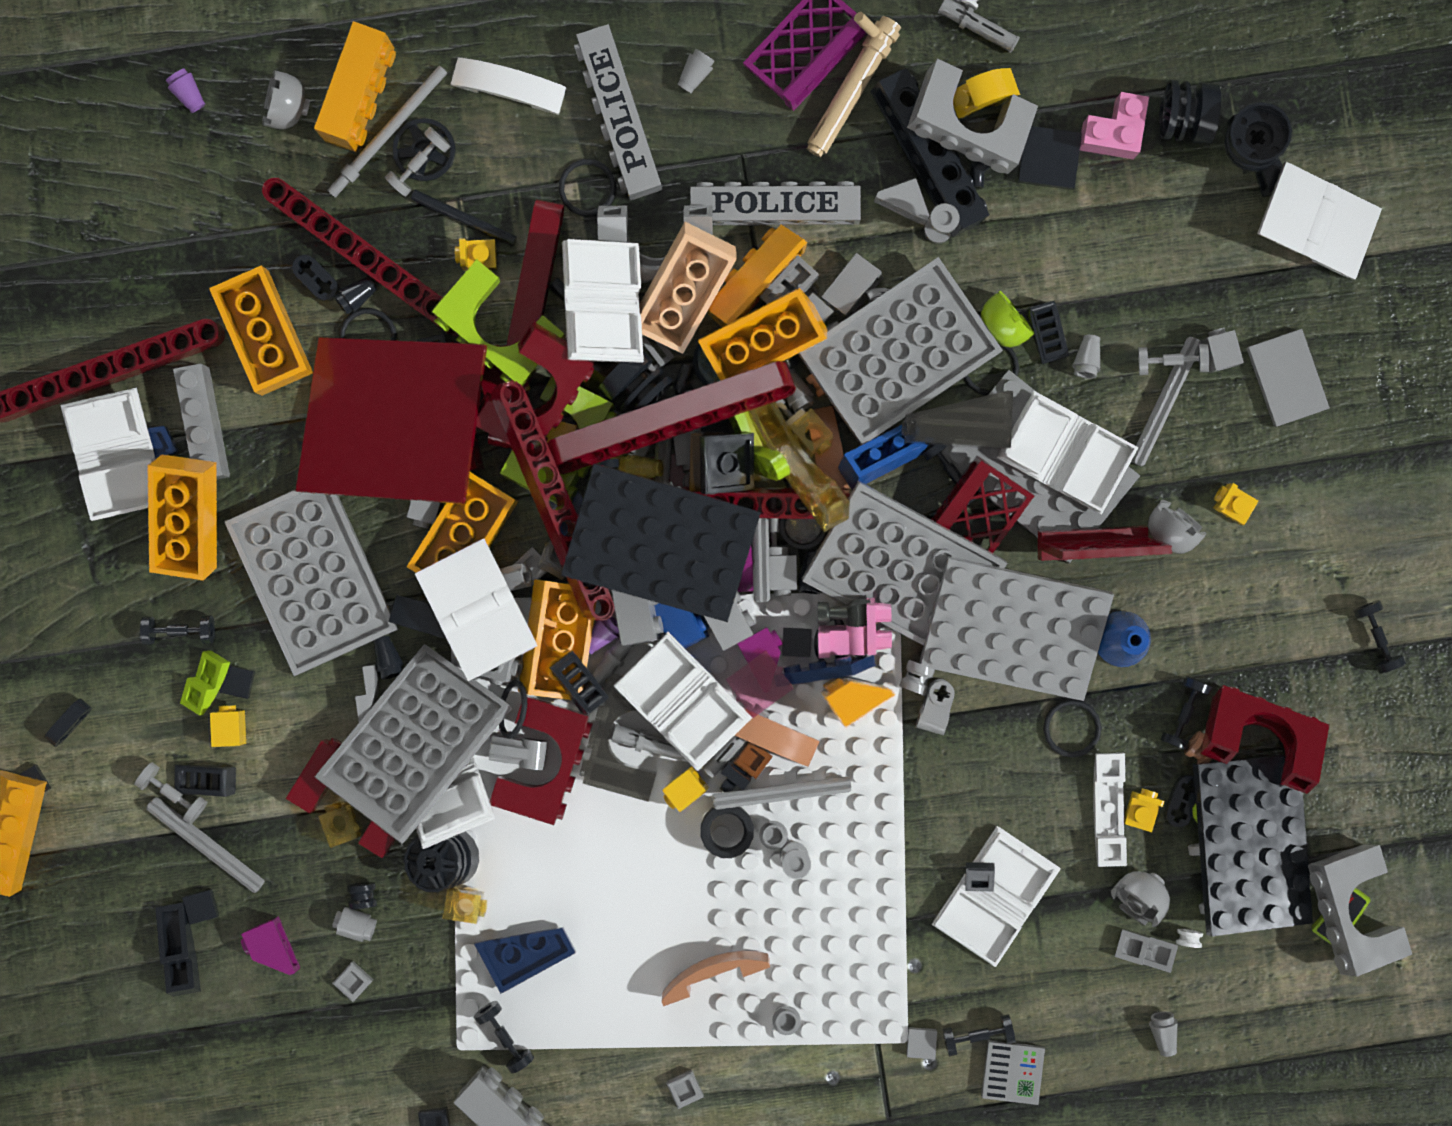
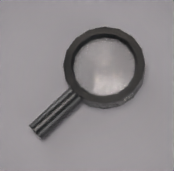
(801, 532)

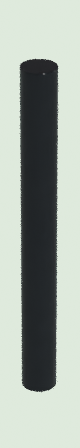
(463, 217)

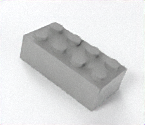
(492, 1103)

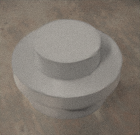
(773, 835)
(786, 1020)

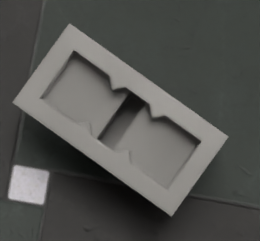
(795, 275)

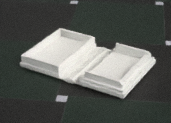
(1319, 221)
(602, 300)
(111, 452)
(1068, 452)
(476, 609)
(682, 701)
(458, 809)
(991, 920)

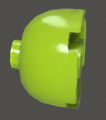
(1005, 322)

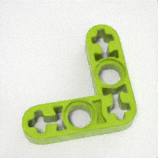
(766, 461)

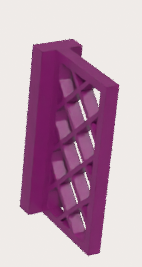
(820, 65)

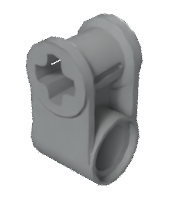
(935, 712)

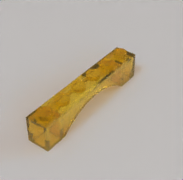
(813, 486)

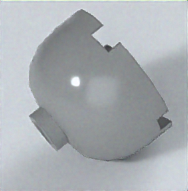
(284, 101)
(1175, 528)
(1143, 897)

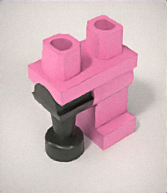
(859, 633)

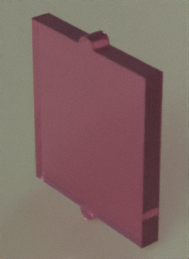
(759, 684)

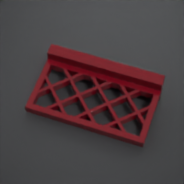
(965, 491)
(1098, 543)

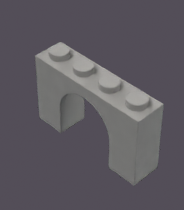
(935, 119)
(614, 228)
(1334, 883)

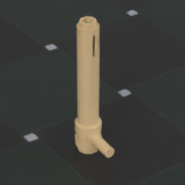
(875, 49)

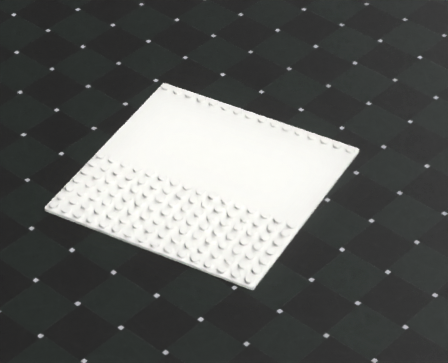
(654, 901)

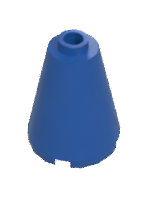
(1124, 639)

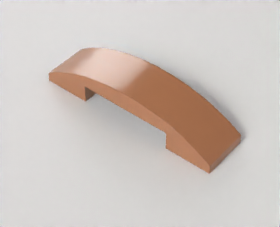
(830, 460)
(779, 739)
(748, 961)

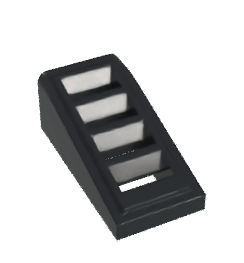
(1057, 329)
(593, 702)
(222, 782)

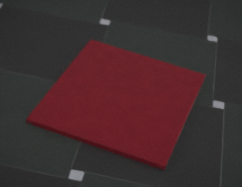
(392, 419)

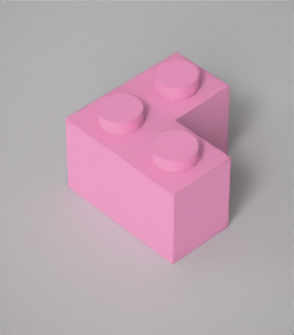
(1118, 135)

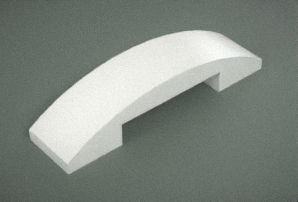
(509, 84)
(1109, 809)

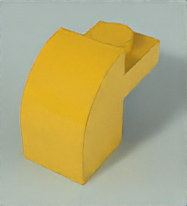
(984, 91)

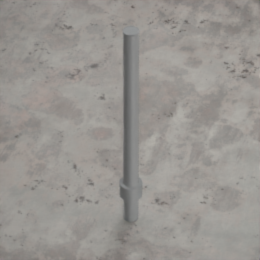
(350, 173)

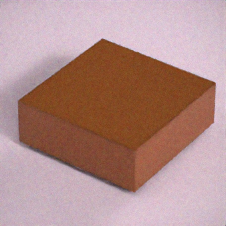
(753, 759)

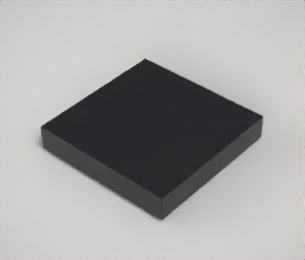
(1050, 158)
(727, 463)

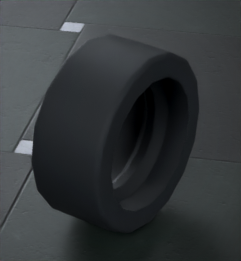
(727, 852)

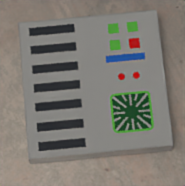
(1012, 1072)

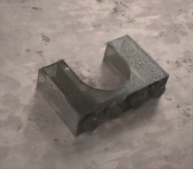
(603, 767)

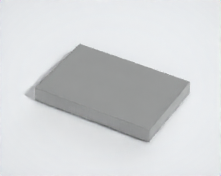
(1288, 378)

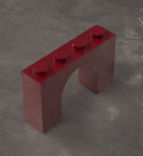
(552, 354)
(1301, 735)
(309, 792)
(545, 800)

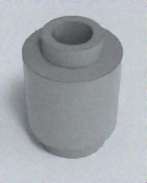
(354, 924)

